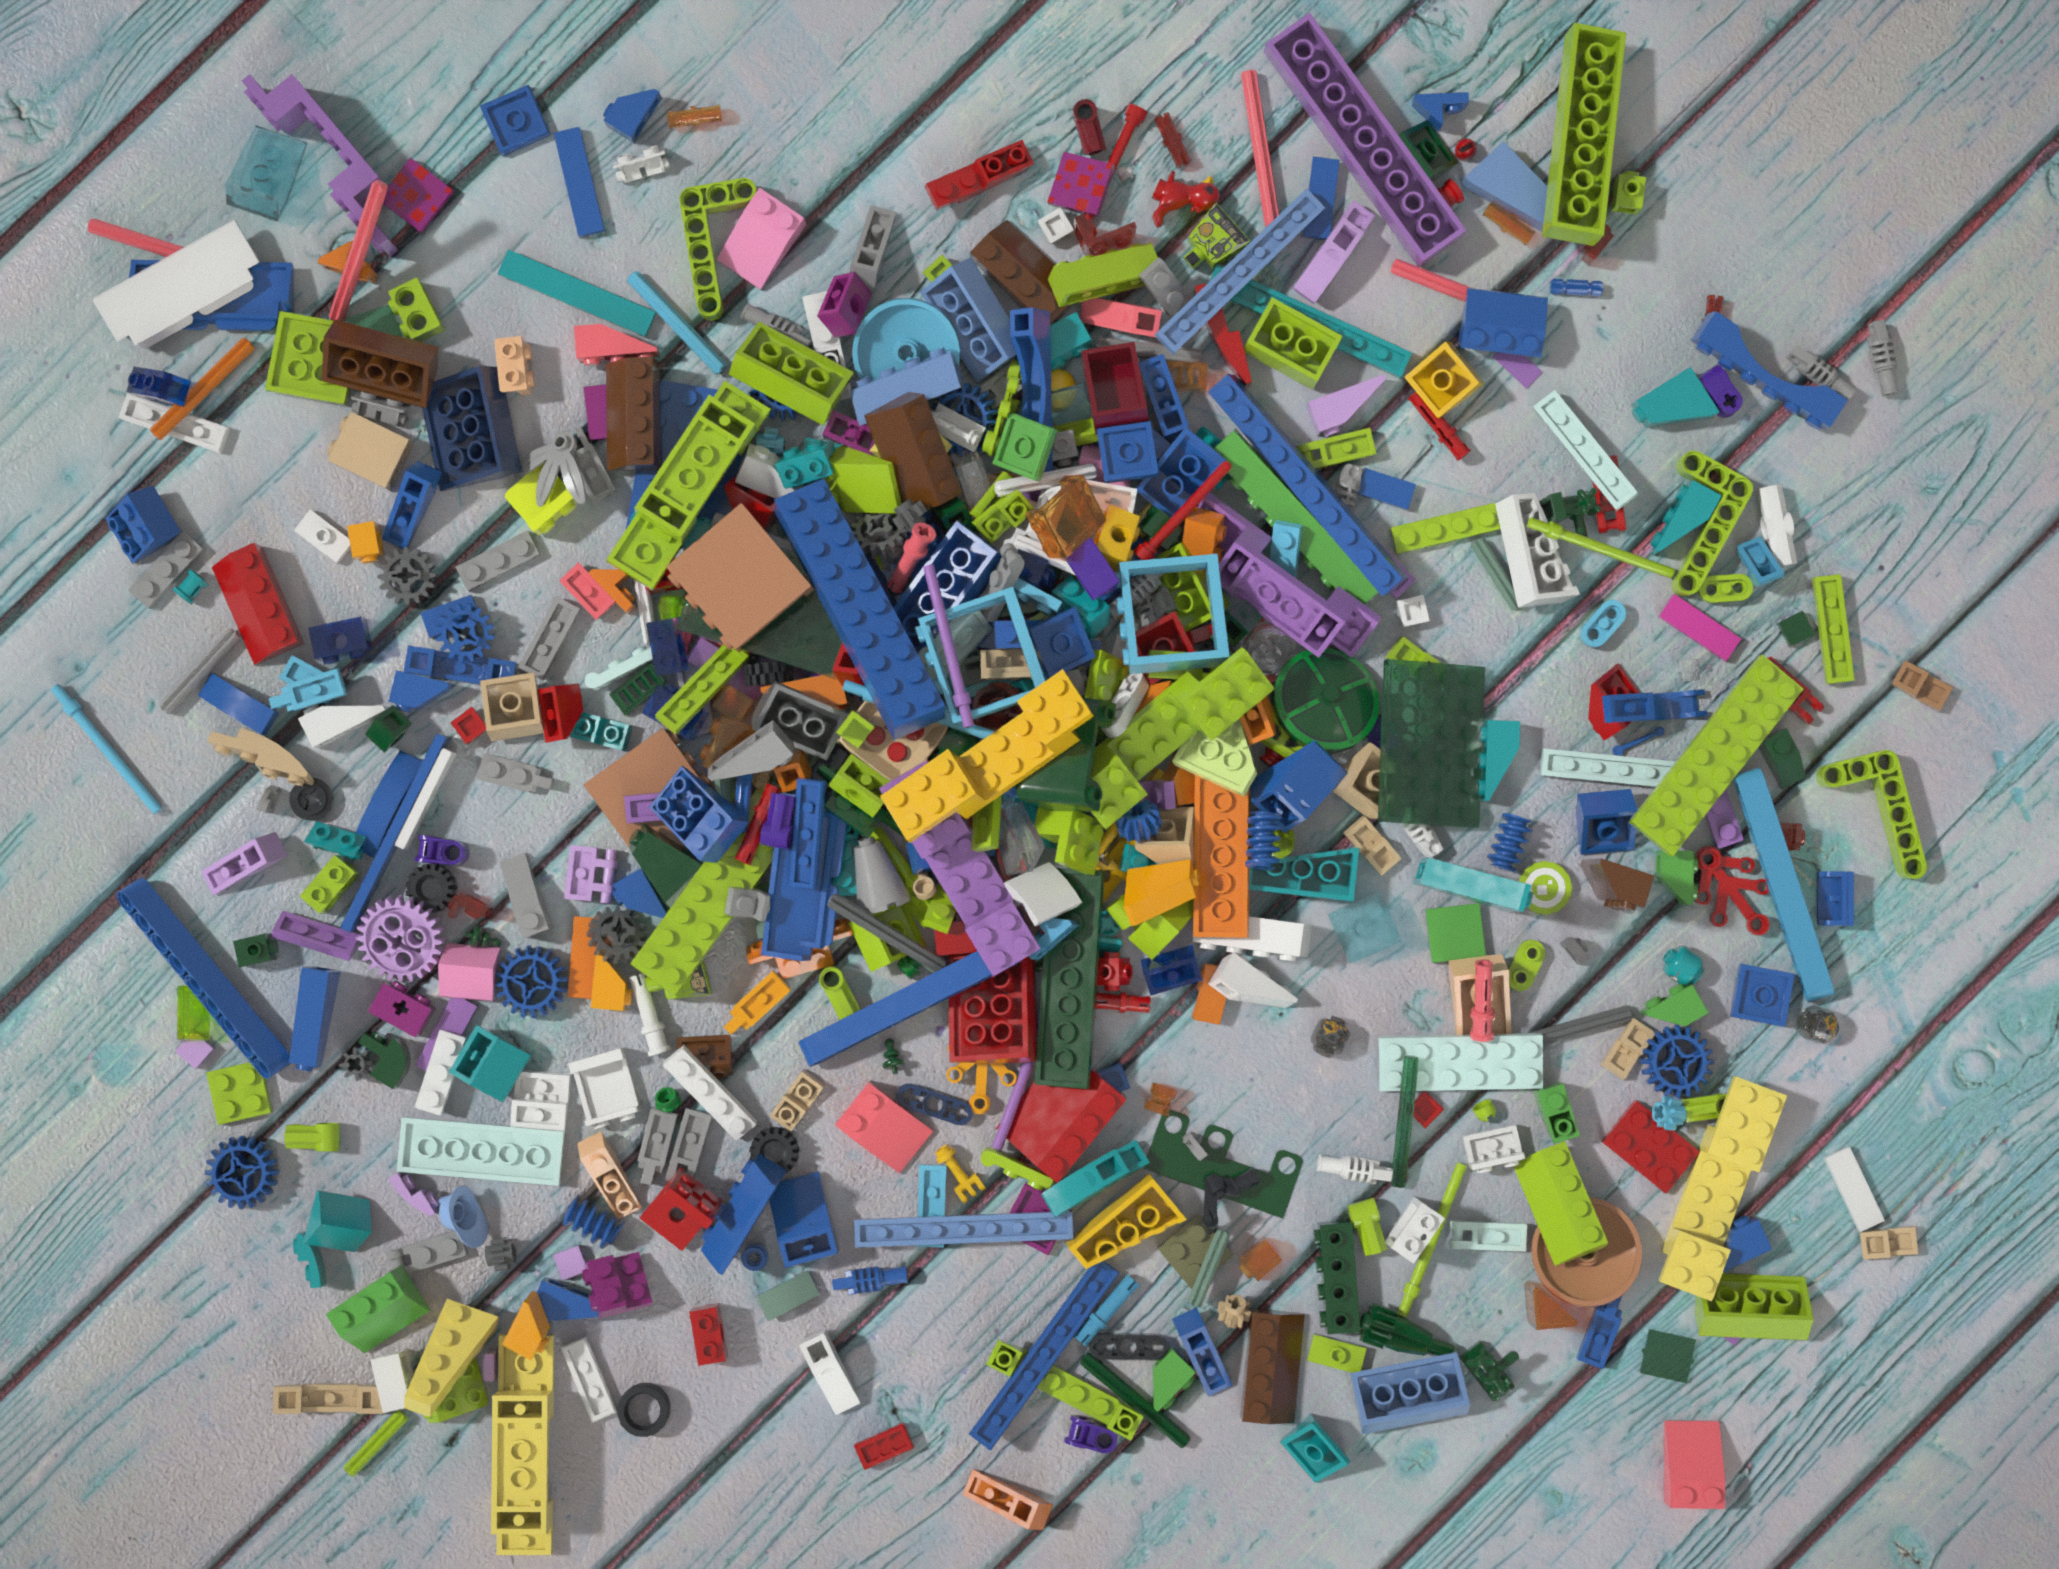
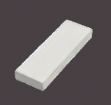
(1853, 1189)
(589, 1379)

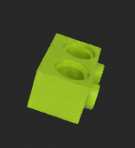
(420, 308)
(330, 884)

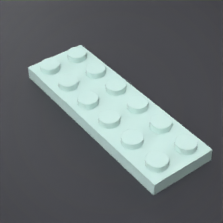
(1462, 1063)
(480, 1151)

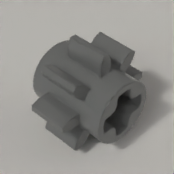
(909, 514)
(364, 1063)
(500, 1254)

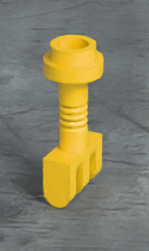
(945, 1154)

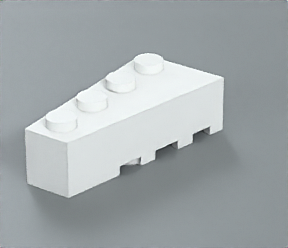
(1532, 558)
(1266, 936)

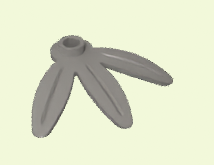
(556, 457)

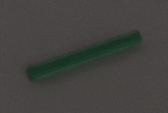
(1404, 1121)

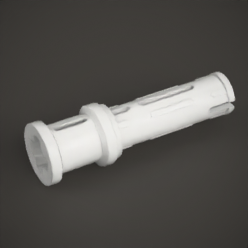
(652, 1027)

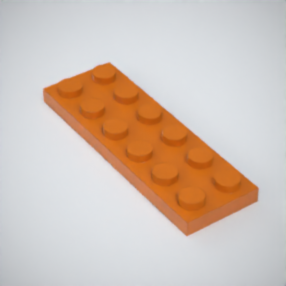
(1220, 857)

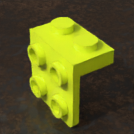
(540, 519)

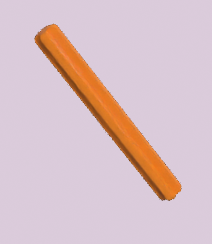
(202, 388)

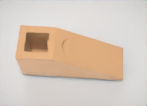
(608, 1175)

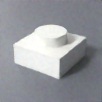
(1055, 226)
(1412, 611)

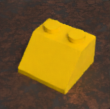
(1444, 379)

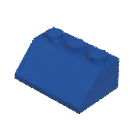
(1503, 322)

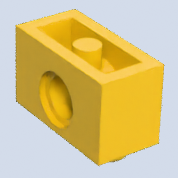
(1122, 526)

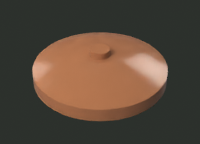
(1598, 1275)

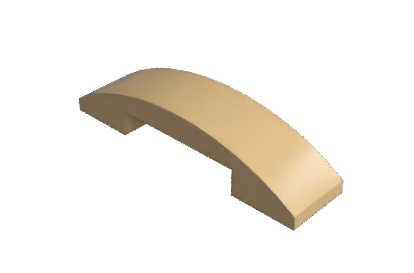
(326, 1398)

